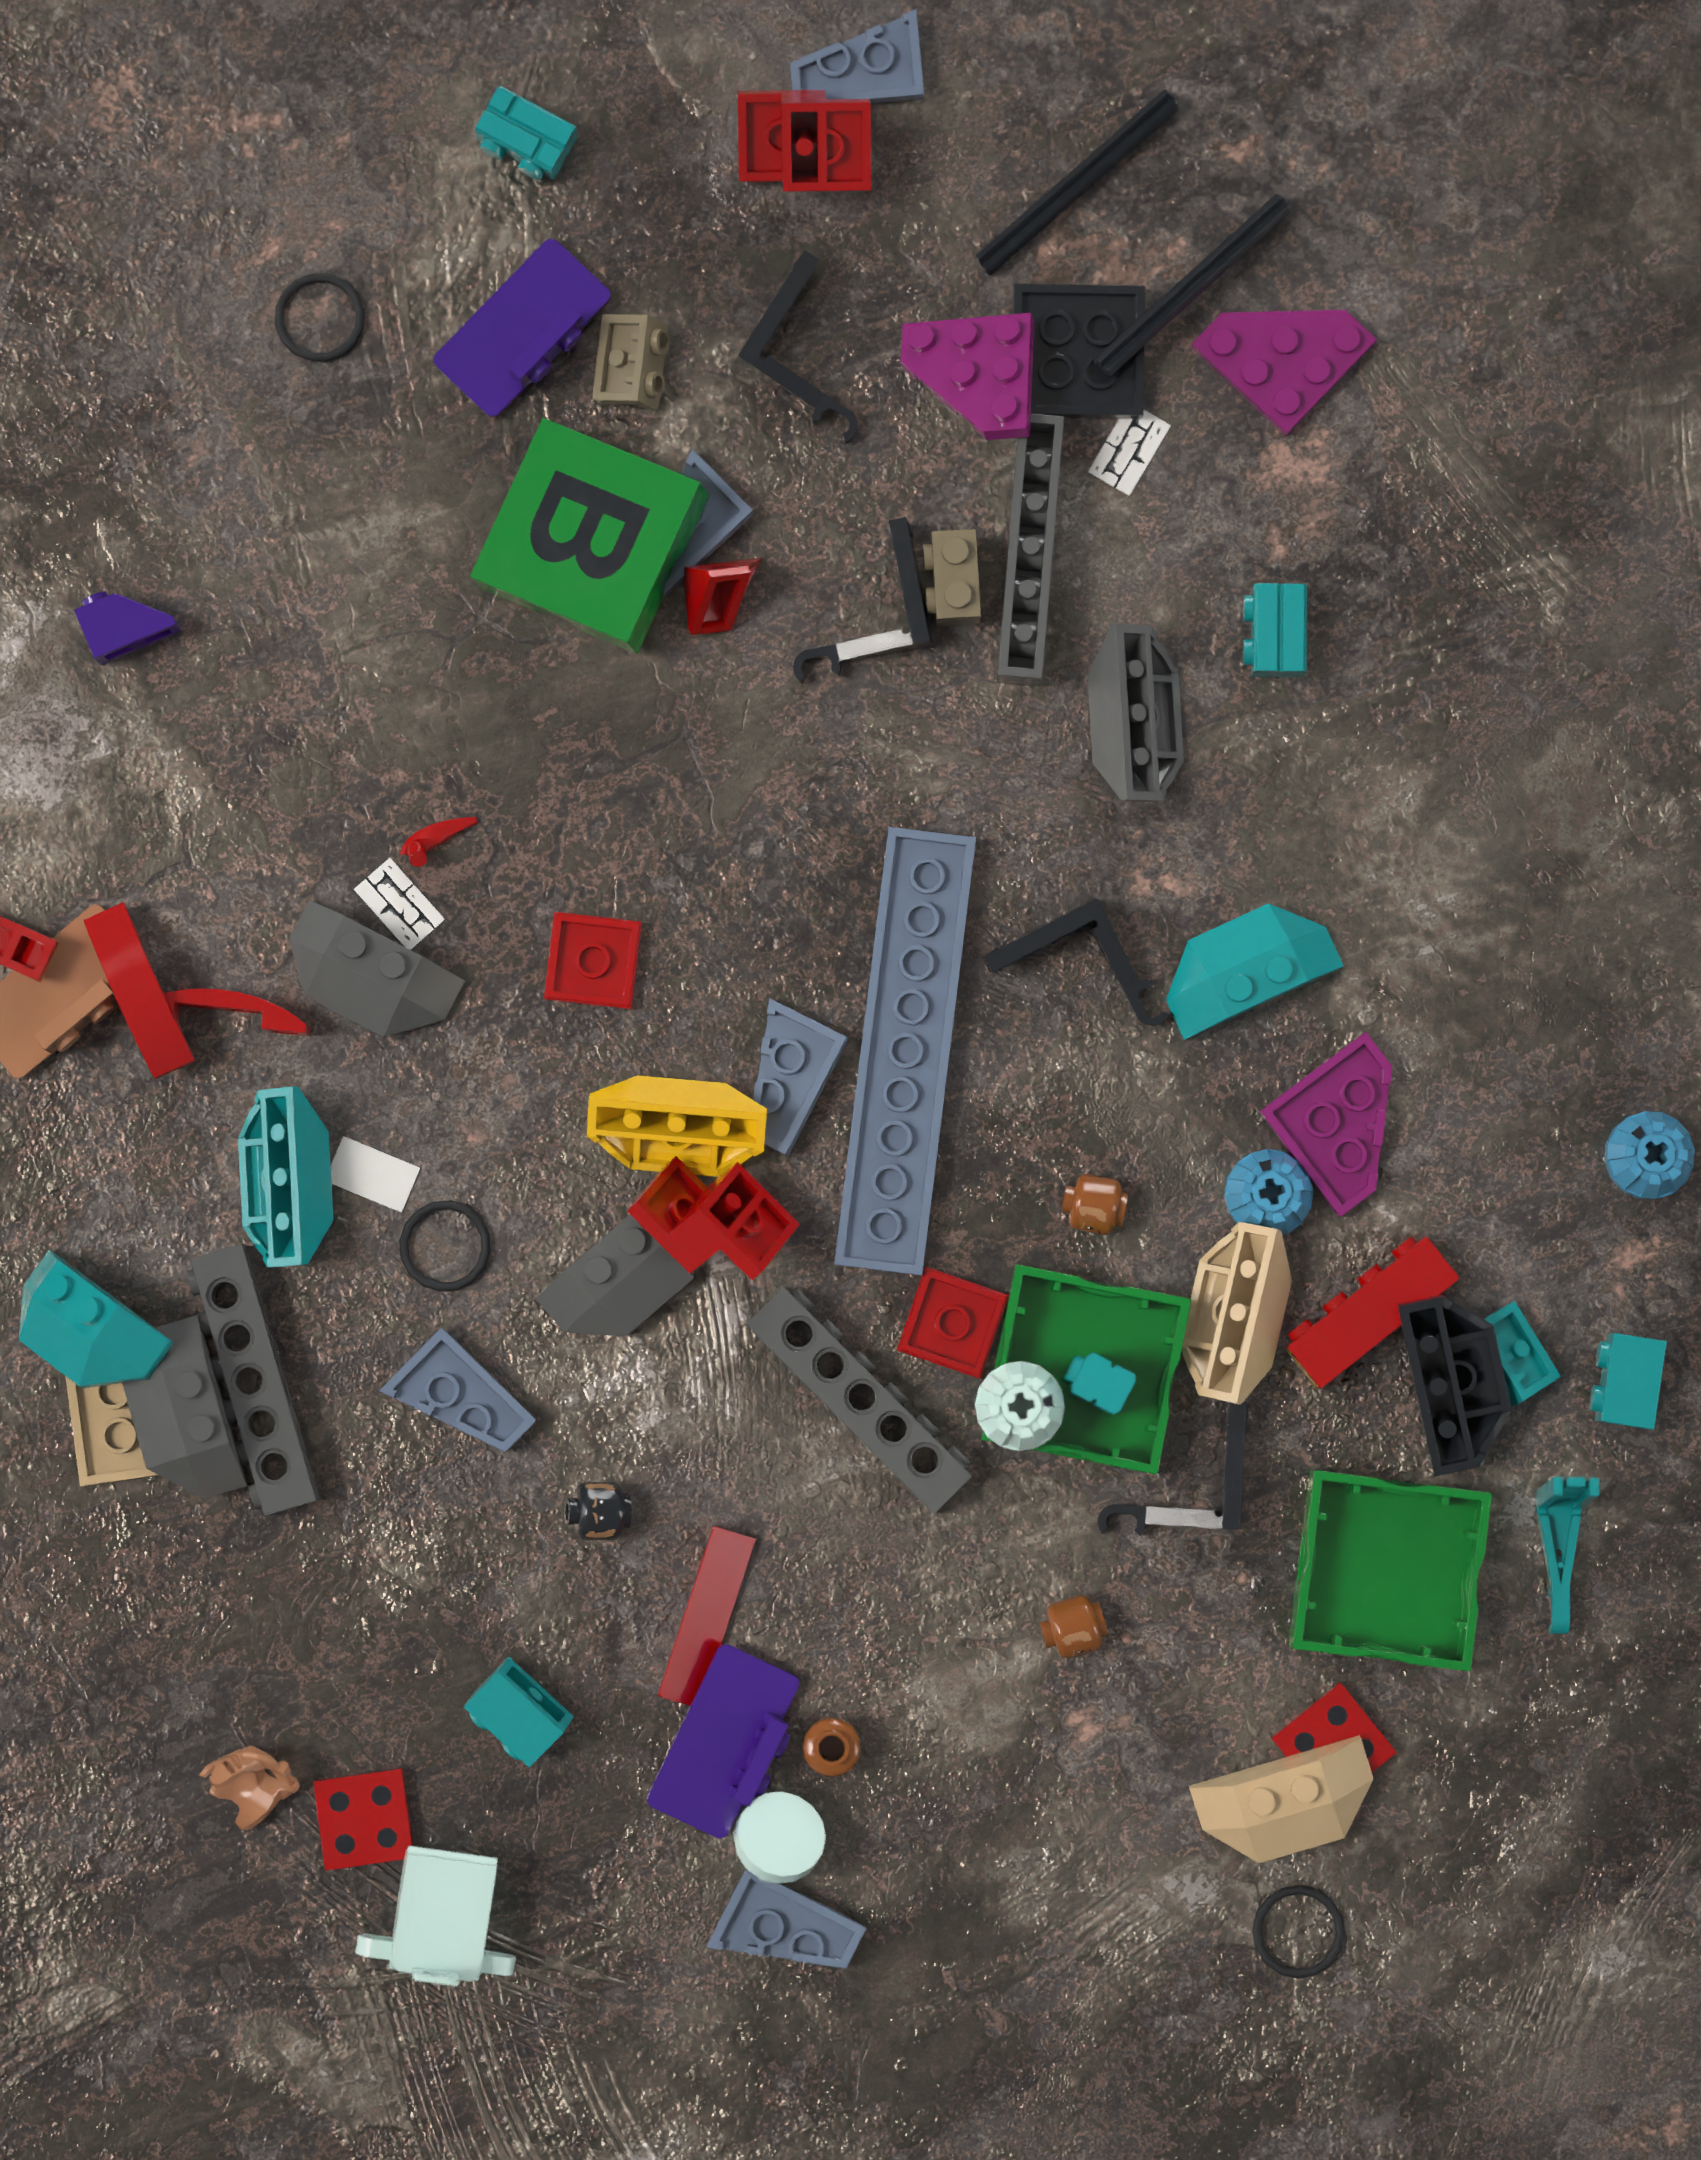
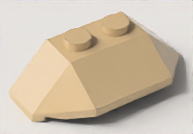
(1237, 1312)
(1286, 1801)

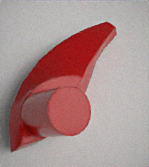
(432, 837)

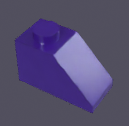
(121, 625)

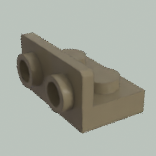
(631, 360)

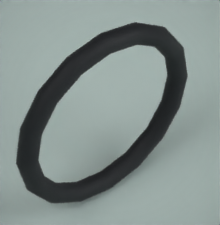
(305, 280)
(475, 1272)
(1338, 1923)

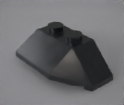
(1454, 1381)

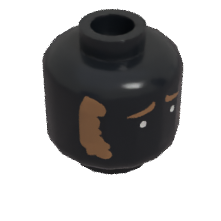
(598, 1510)

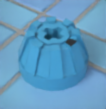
(1649, 1155)
(1269, 1191)

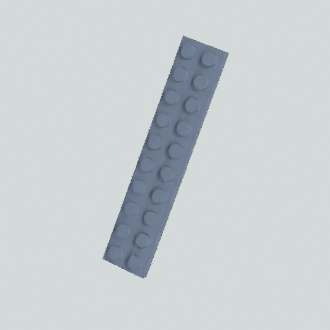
(905, 1051)

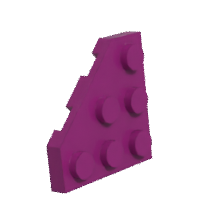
(1283, 357)
(976, 369)
(1337, 1122)

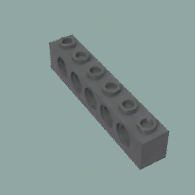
(1030, 552)
(771, 1326)
(298, 1484)

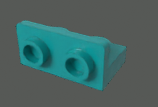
(1521, 1354)

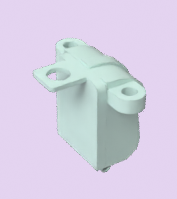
(441, 1919)

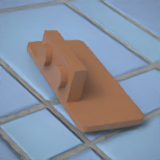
(50, 1013)

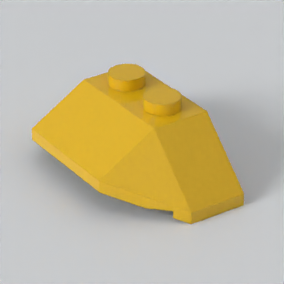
(658, 1118)

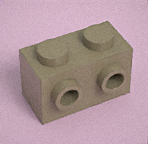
(955, 578)

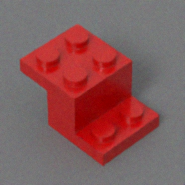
(804, 140)
(701, 1219)

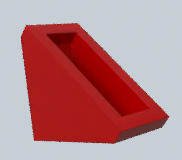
(716, 593)

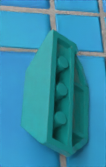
(1247, 966)
(285, 1177)
(86, 1328)

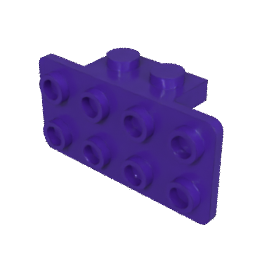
(522, 328)
(725, 1742)

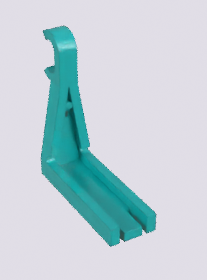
(1559, 1519)

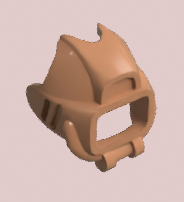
(245, 1782)

